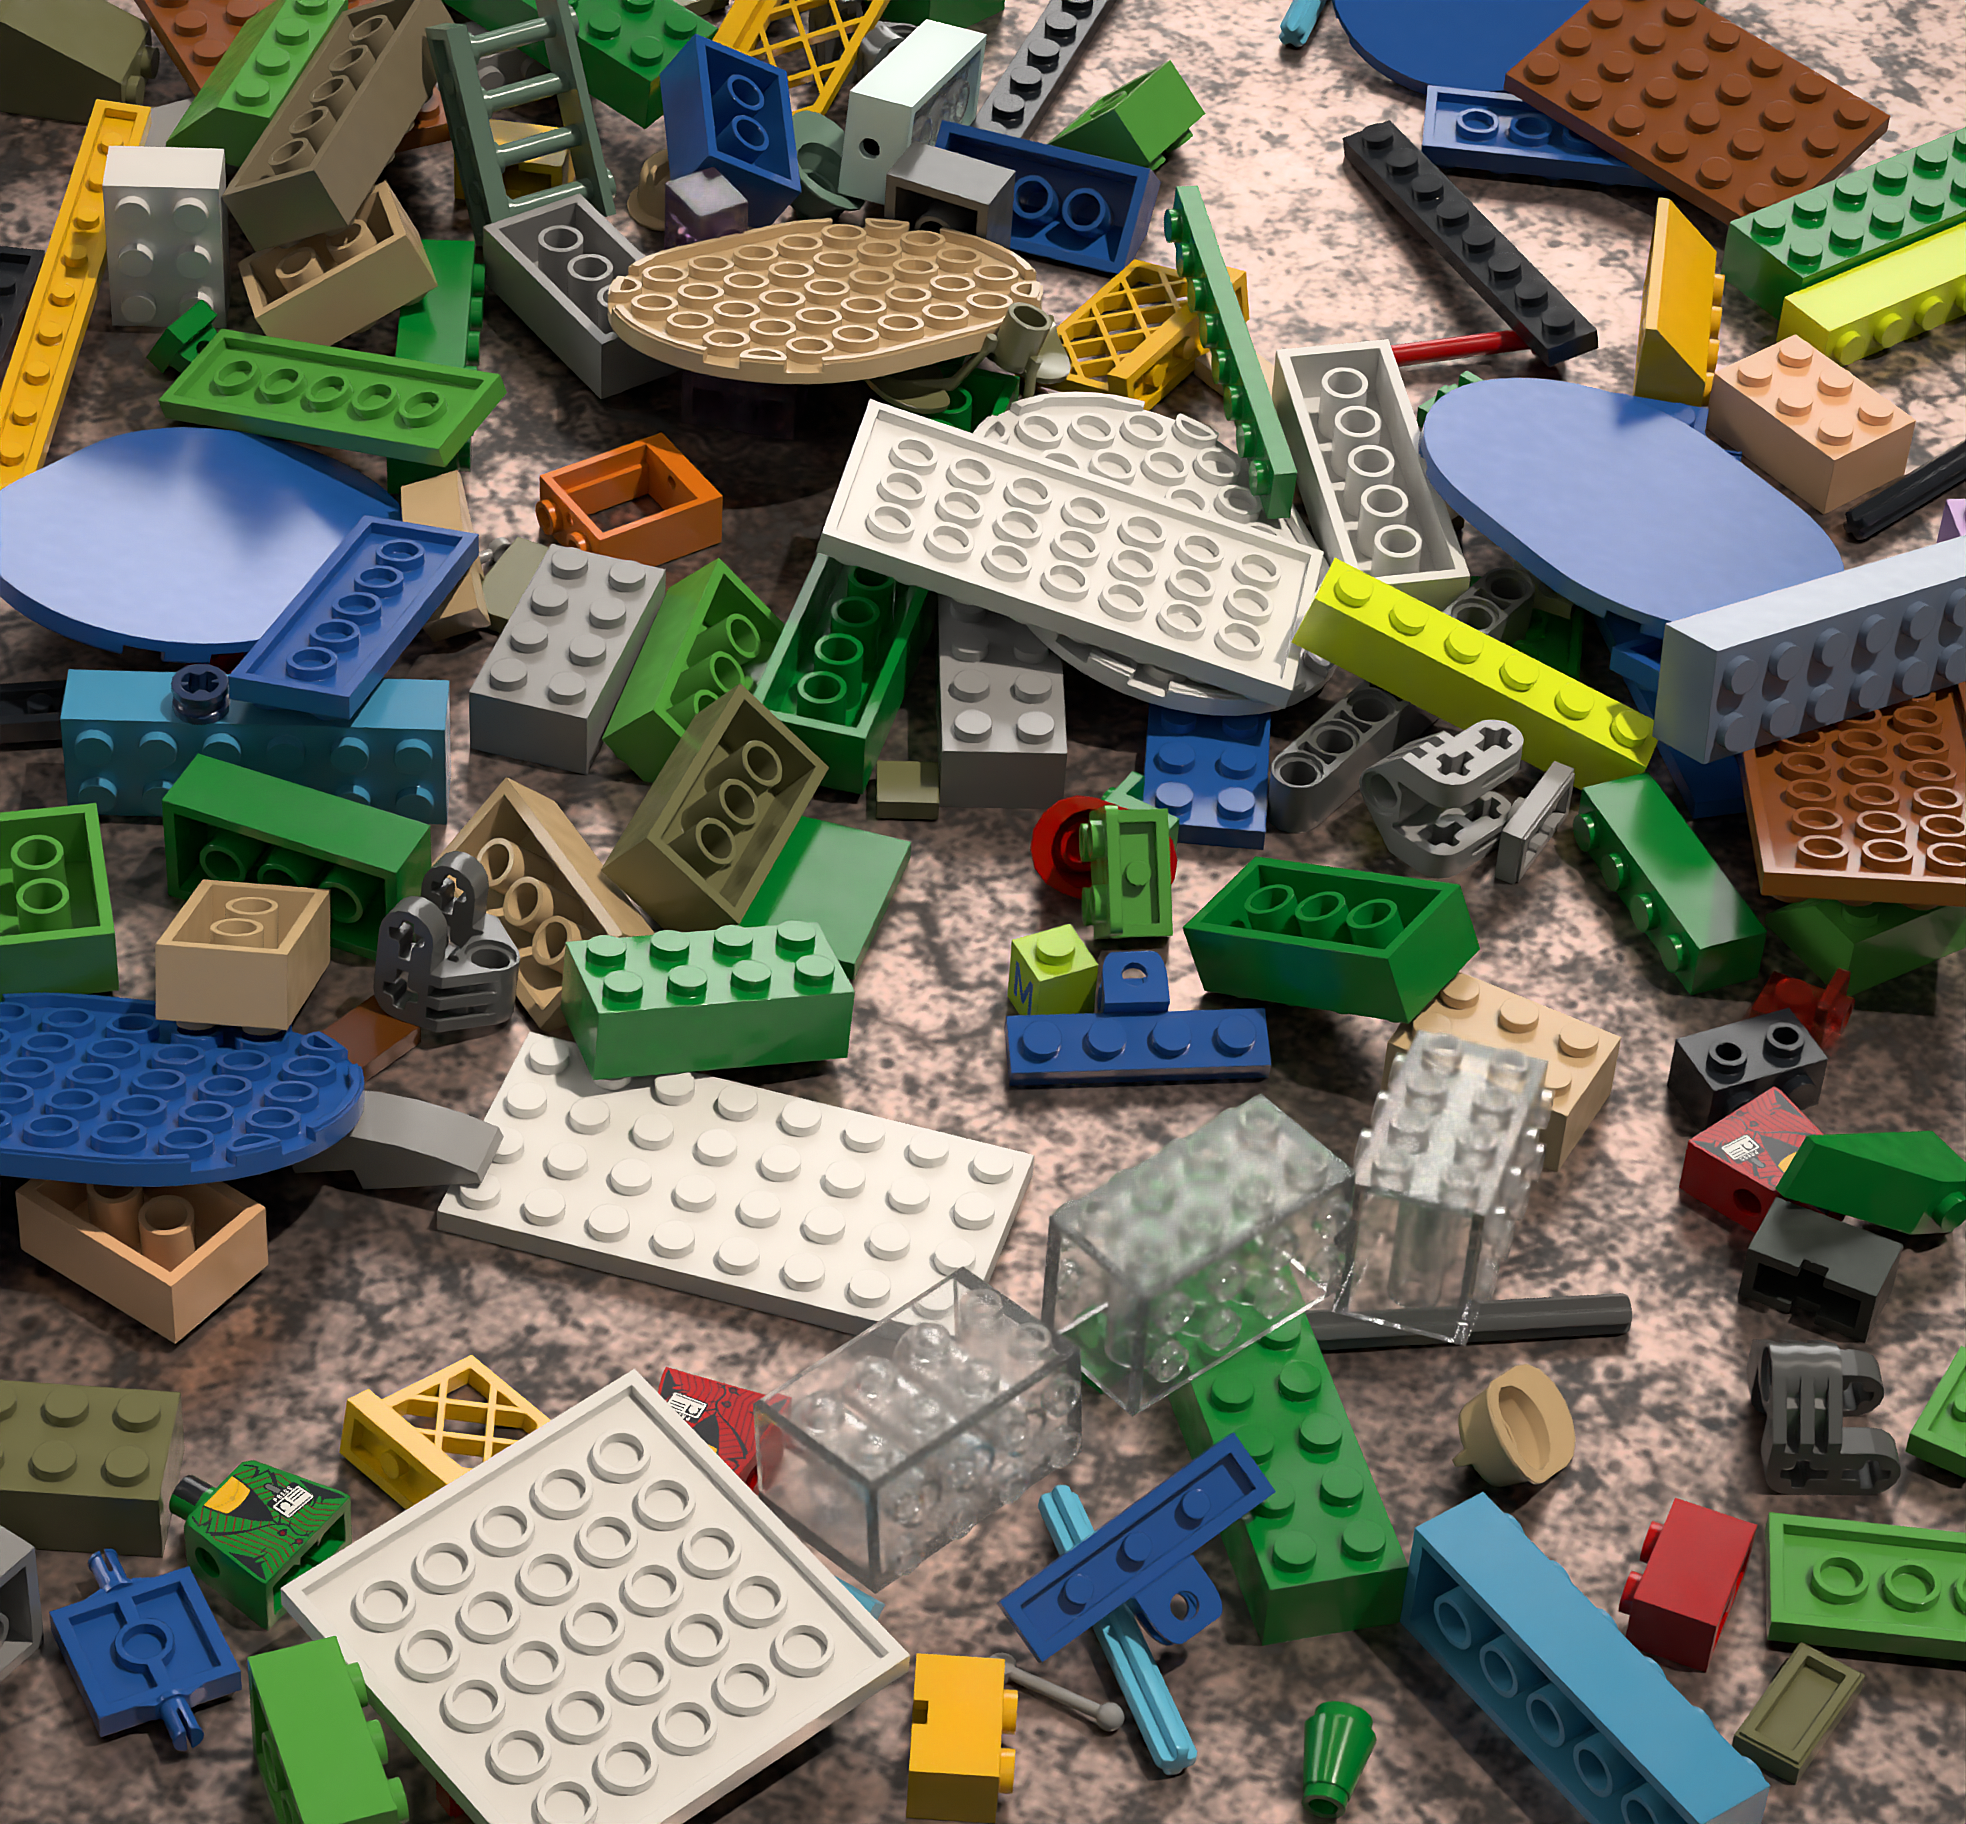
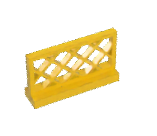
(747, 25)
(1161, 353)
(412, 1460)

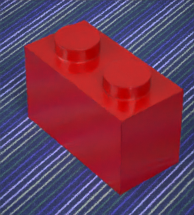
(1688, 1583)

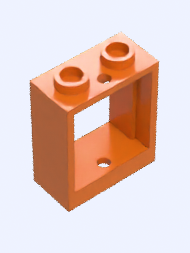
(646, 466)

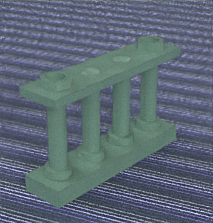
(470, 107)

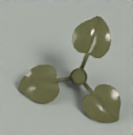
(1023, 346)

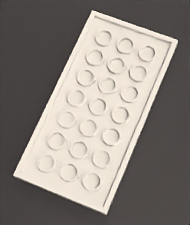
(1072, 553)
(734, 1190)

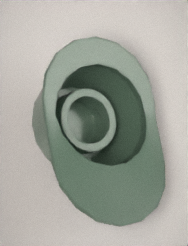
(819, 163)

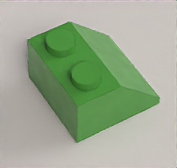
(1136, 120)

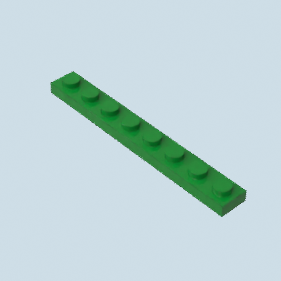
(1232, 351)

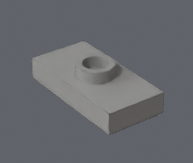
(1534, 822)

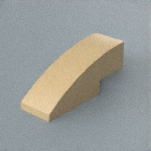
(443, 504)

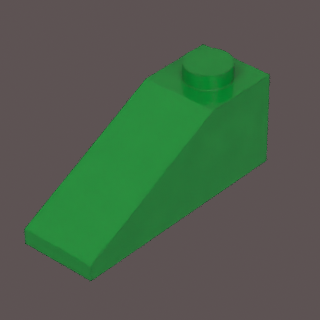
(1881, 1178)

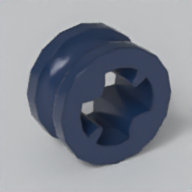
(200, 694)

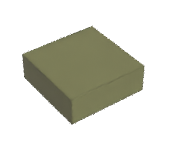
(907, 789)

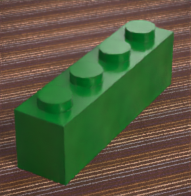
(1669, 883)

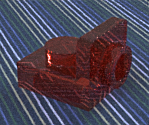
(1816, 1008)

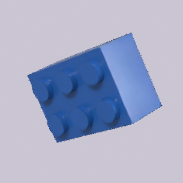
(732, 117)

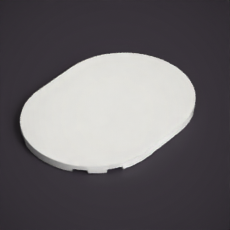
(1170, 460)

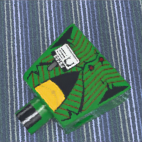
(259, 1533)

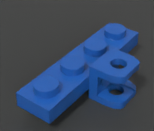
(1136, 1036)
(1143, 1558)

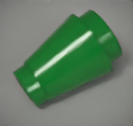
(1335, 1754)

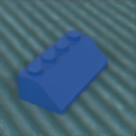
(1066, 200)

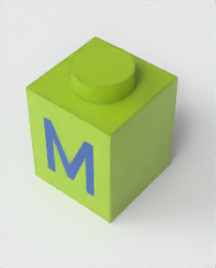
(1052, 973)

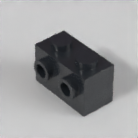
(1737, 1062)

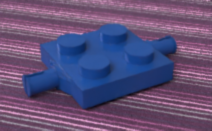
(145, 1650)

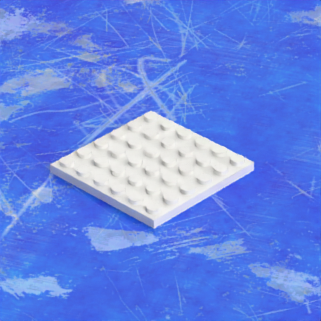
(596, 1624)

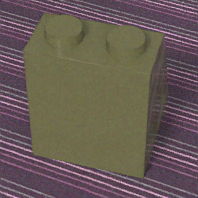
(69, 55)

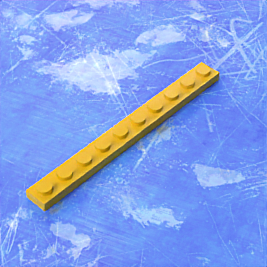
(62, 296)

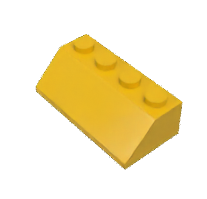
(1678, 313)

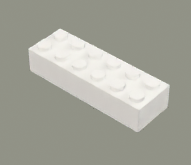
(1363, 469)

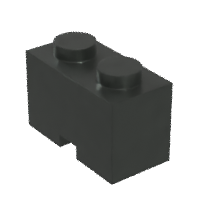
(1820, 1268)

